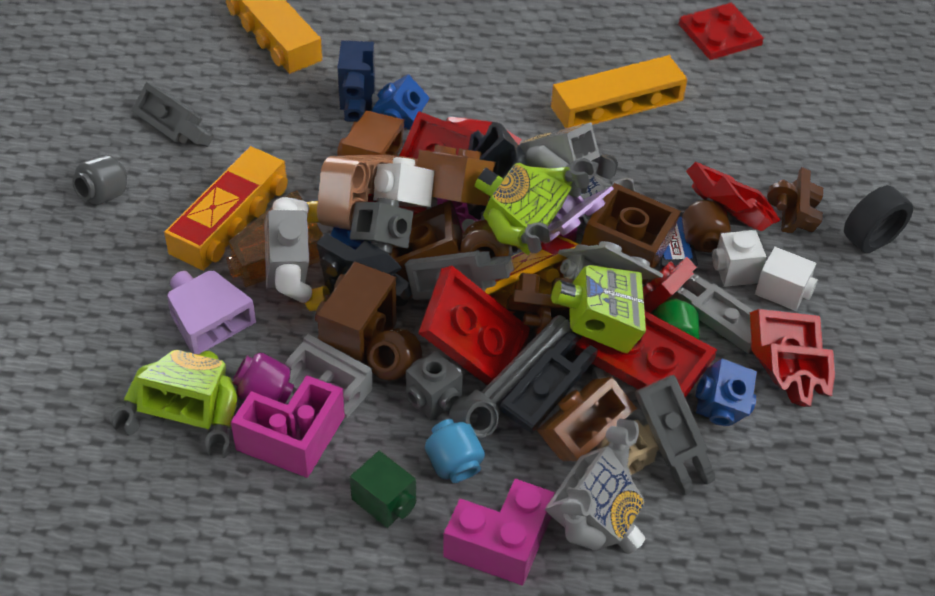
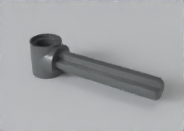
(492, 396)

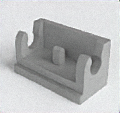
(333, 367)

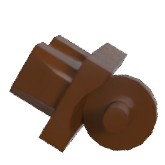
(797, 202)
(529, 300)

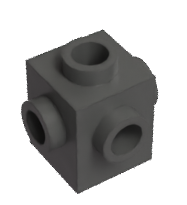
(382, 224)
(433, 384)

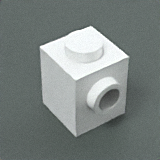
(404, 183)
(739, 258)
(786, 279)

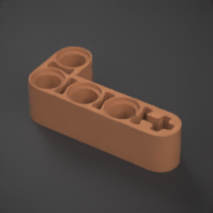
(344, 183)

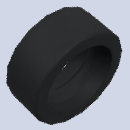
(878, 219)

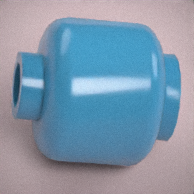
(454, 450)

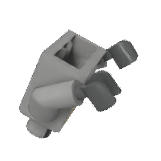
(565, 146)

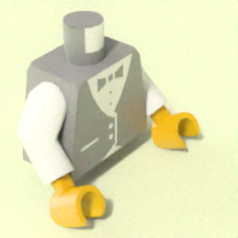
(288, 250)

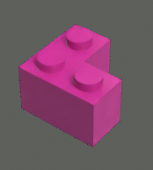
(292, 433)
(503, 540)

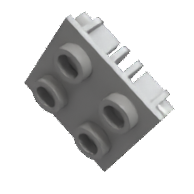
(603, 255)

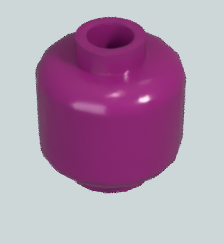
(263, 376)

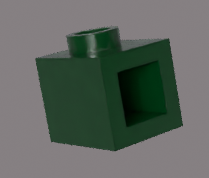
(383, 489)

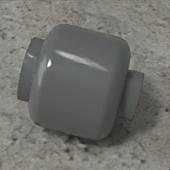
(100, 179)

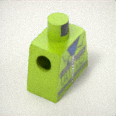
(605, 305)

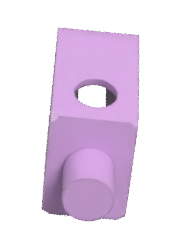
(208, 309)

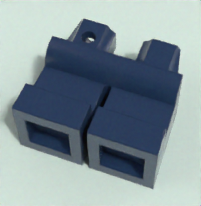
(356, 78)

